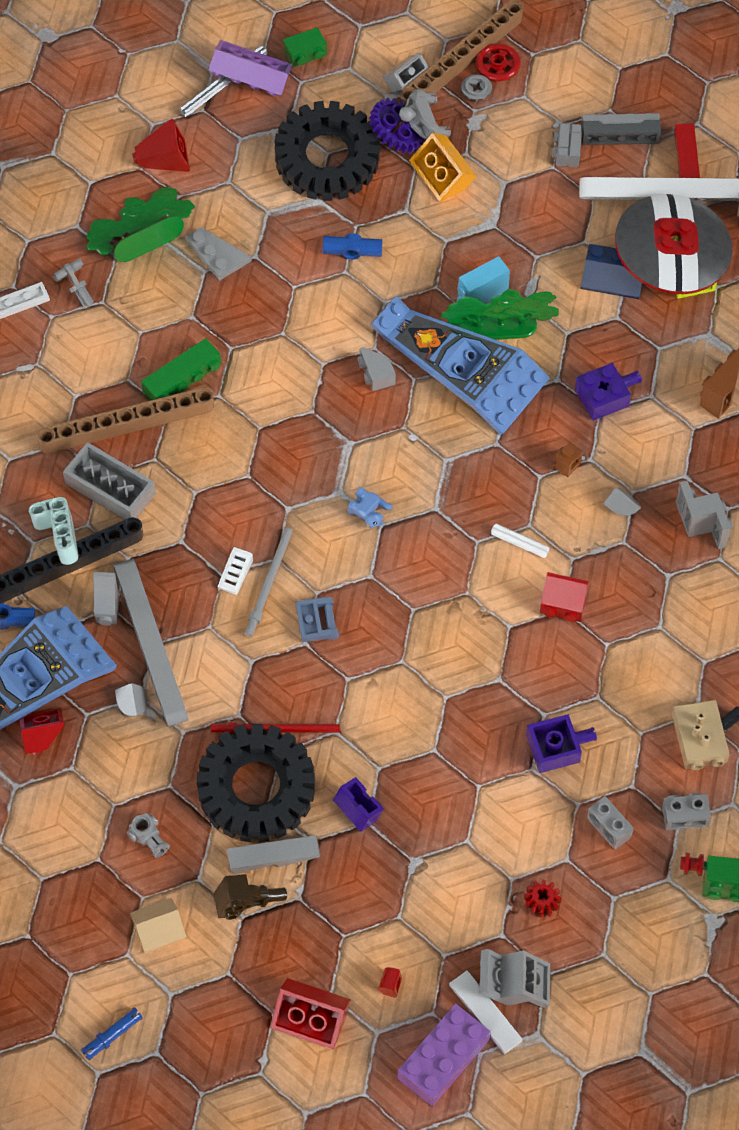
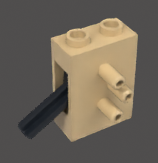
(702, 734)

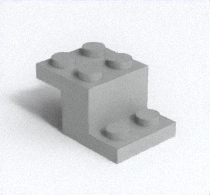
(703, 514)
(515, 978)

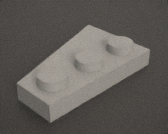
(216, 253)

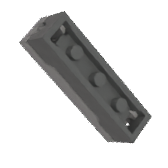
(621, 129)

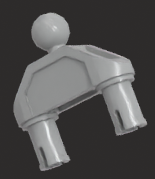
(420, 115)

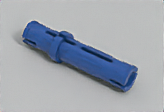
(112, 1033)

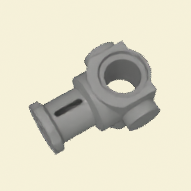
(149, 836)

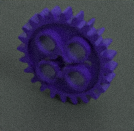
(385, 118)

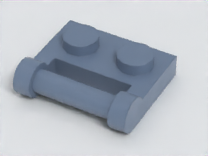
(310, 621)

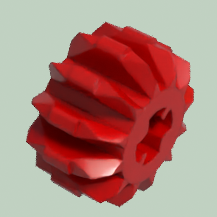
(545, 906)

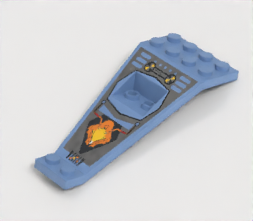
(494, 382)
(46, 662)

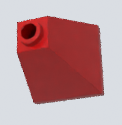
(163, 149)

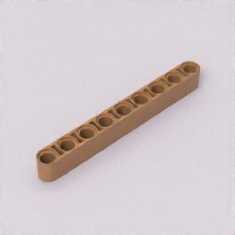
(466, 51)
(119, 427)

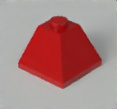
(40, 729)

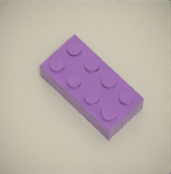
(443, 1055)

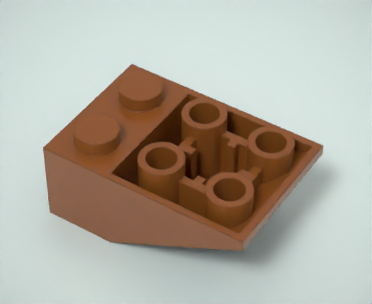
(720, 387)

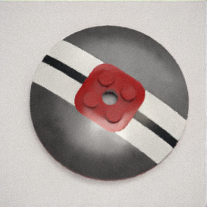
(671, 265)

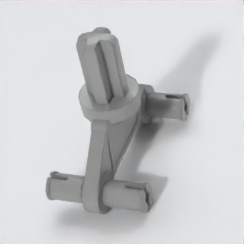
(78, 287)

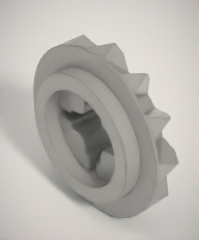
(472, 82)

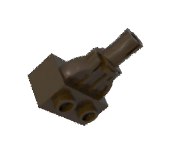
(236, 894)

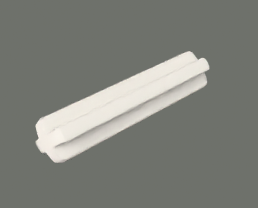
(520, 540)

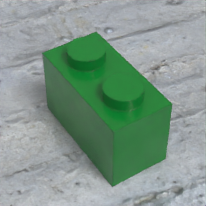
(305, 47)

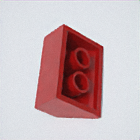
(310, 1013)

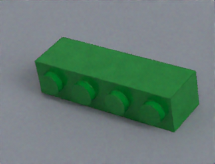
(182, 371)

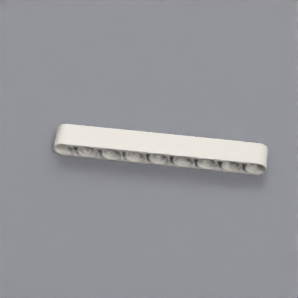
(638, 188)

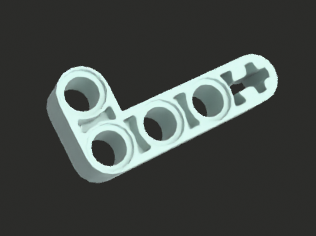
(57, 515)

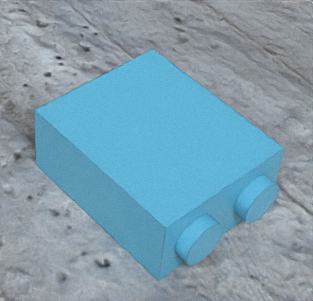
(485, 281)

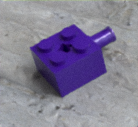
(605, 390)
(556, 742)

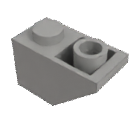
(377, 369)

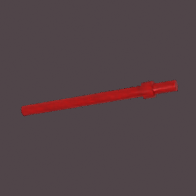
(291, 728)

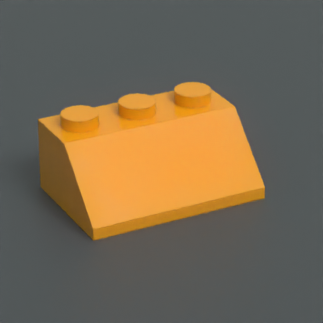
(442, 167)

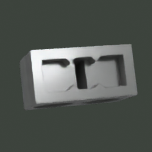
(610, 823)

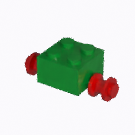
(719, 875)

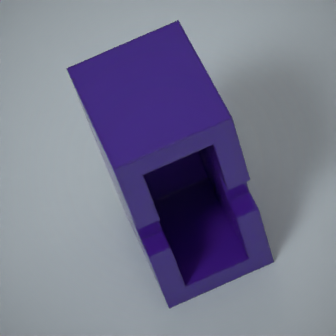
(357, 804)

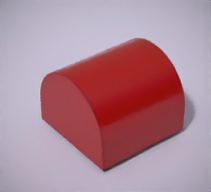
(390, 982)

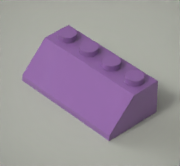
(250, 67)

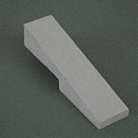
(272, 853)

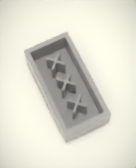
(109, 482)

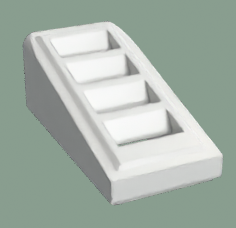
(241, 559)

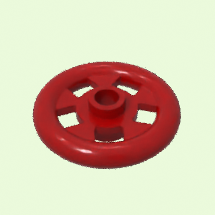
(496, 58)

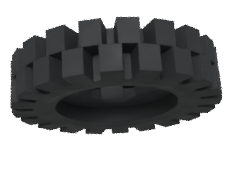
(302, 128)
(249, 746)

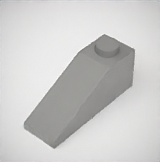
(105, 598)

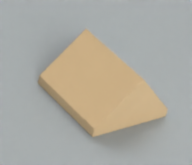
(158, 925)

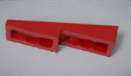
(686, 150)

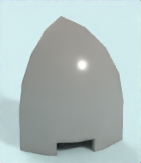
(622, 502)
(131, 699)

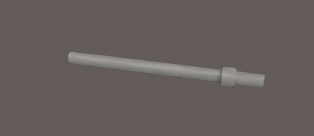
(255, 615)

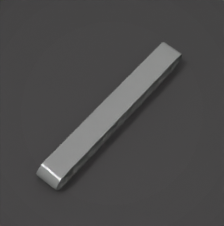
(150, 643)

